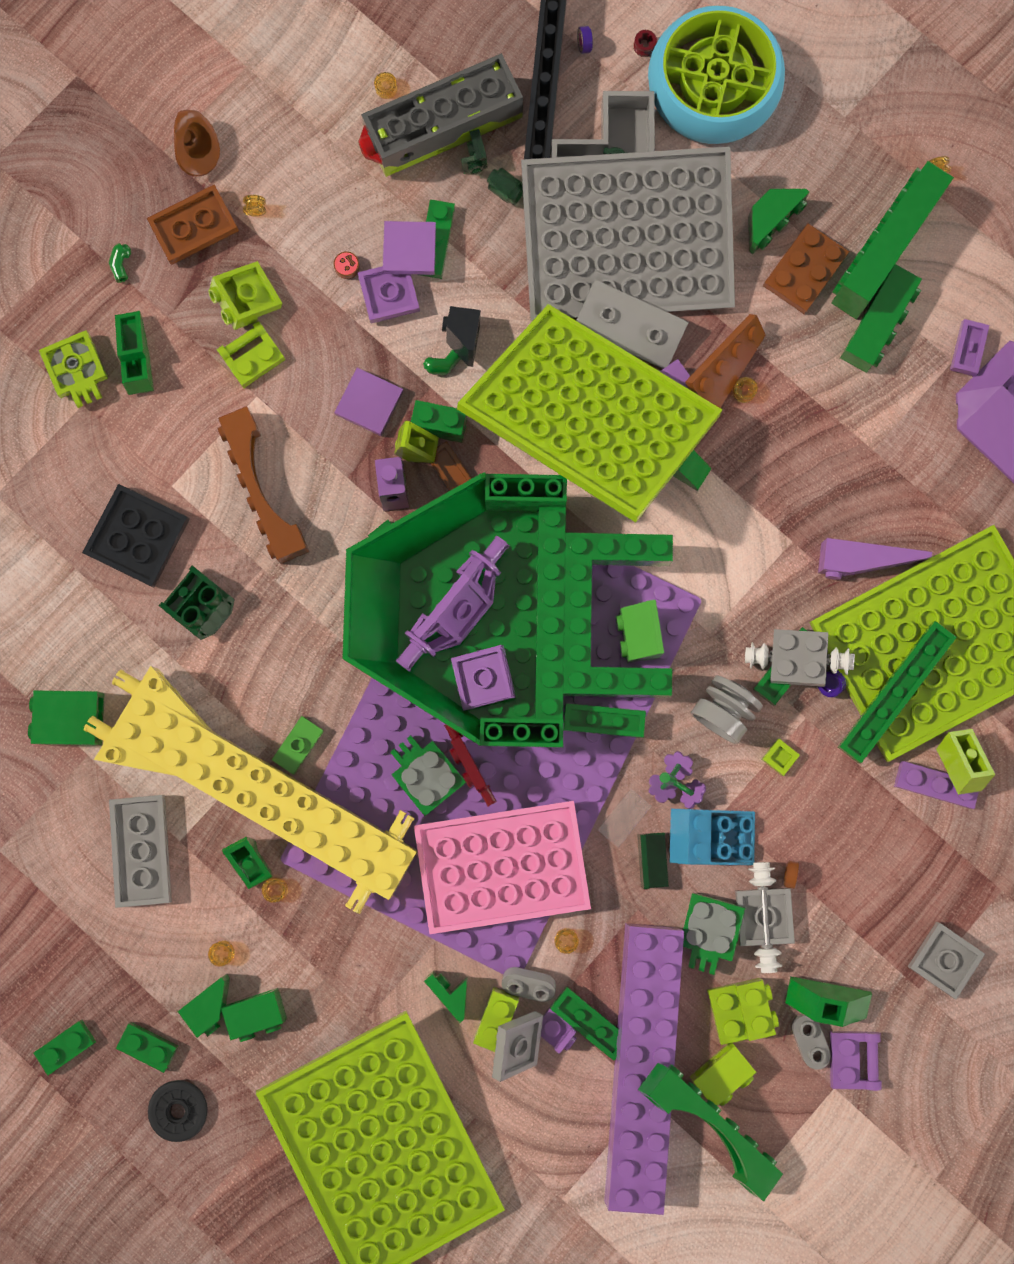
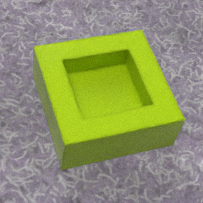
(780, 757)

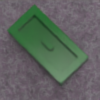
(64, 1047)
(147, 1047)

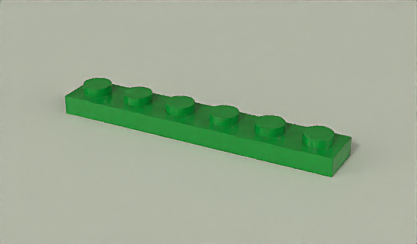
(897, 692)

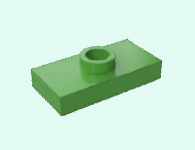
(298, 745)

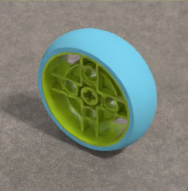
(731, 32)

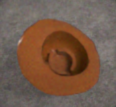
(195, 143)

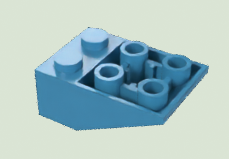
(712, 837)

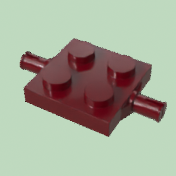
(472, 775)

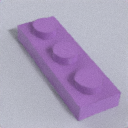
(932, 784)

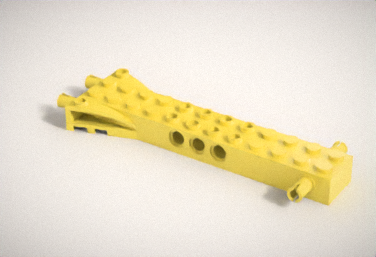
(170, 738)

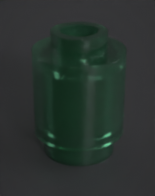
(505, 186)

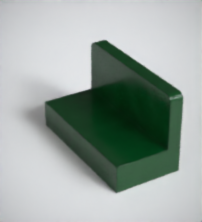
(652, 860)

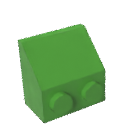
(640, 632)

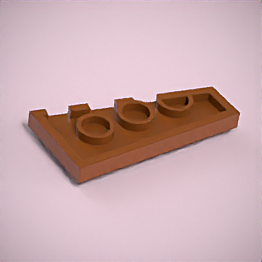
(726, 364)

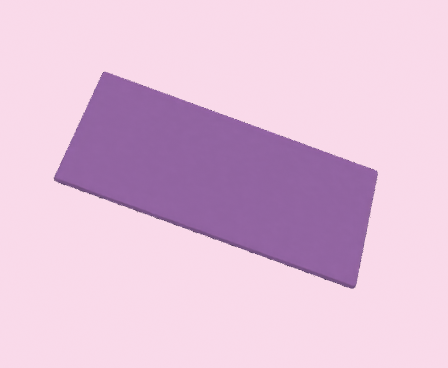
(517, 776)

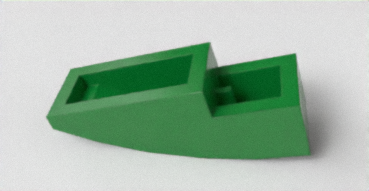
(133, 353)

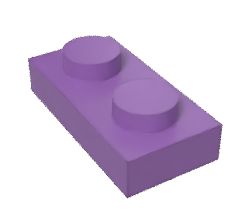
(969, 347)

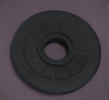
(160, 1114)

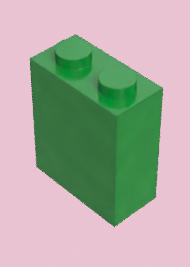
(62, 715)

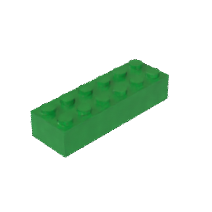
(890, 239)

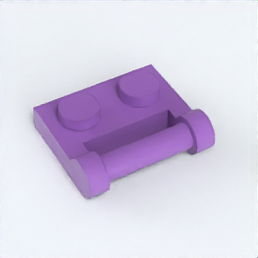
(846, 1060)

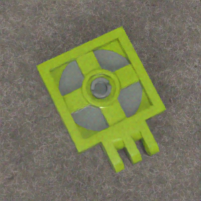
(74, 367)

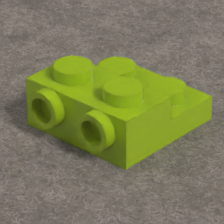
(244, 295)
(743, 1011)

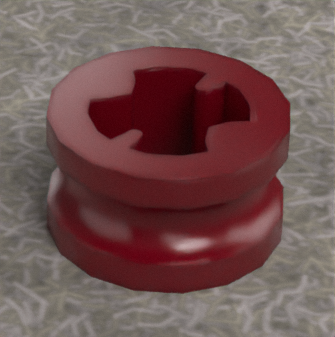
(651, 39)

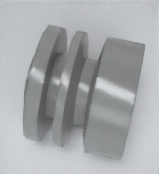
(727, 708)

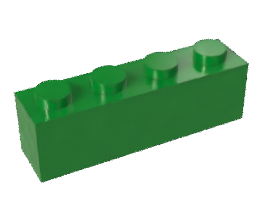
(881, 318)

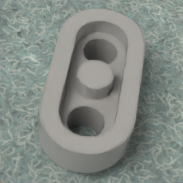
(529, 984)
(810, 1042)

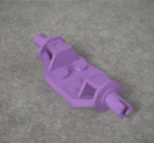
(459, 608)

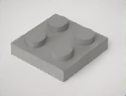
(946, 960)
(517, 1046)

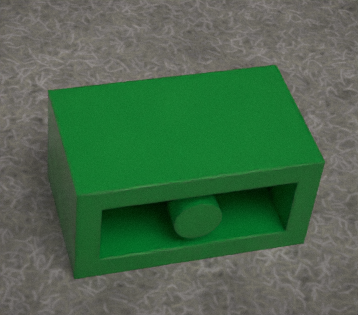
(440, 420)
(254, 1014)

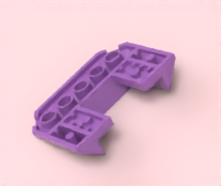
(988, 410)

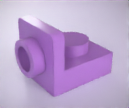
(557, 1031)

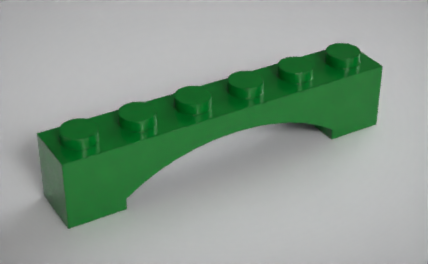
(752, 1169)

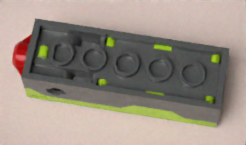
(441, 115)

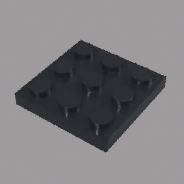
(136, 535)

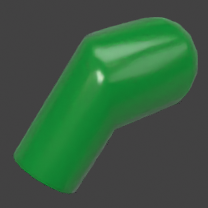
(116, 259)
(441, 366)

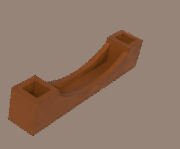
(241, 433)

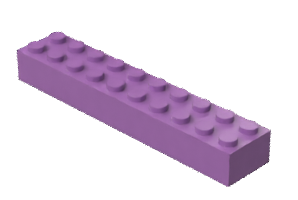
(645, 1037)

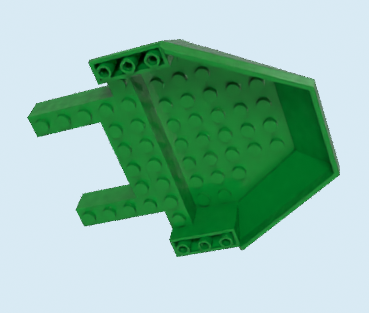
(536, 610)

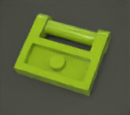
(255, 361)

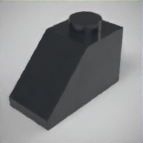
(462, 332)

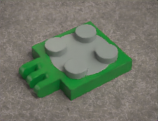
(426, 775)
(711, 930)

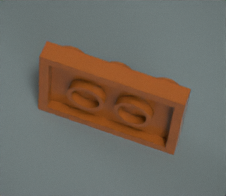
(192, 224)
(806, 268)

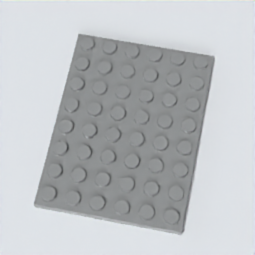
(634, 222)

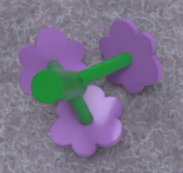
(665, 785)

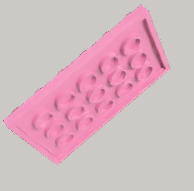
(502, 867)

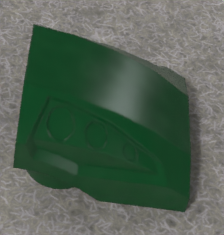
(199, 604)

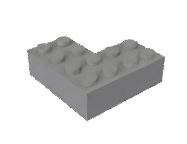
(625, 124)

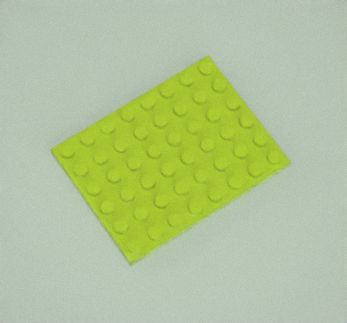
(590, 411)
(966, 593)
(380, 1148)

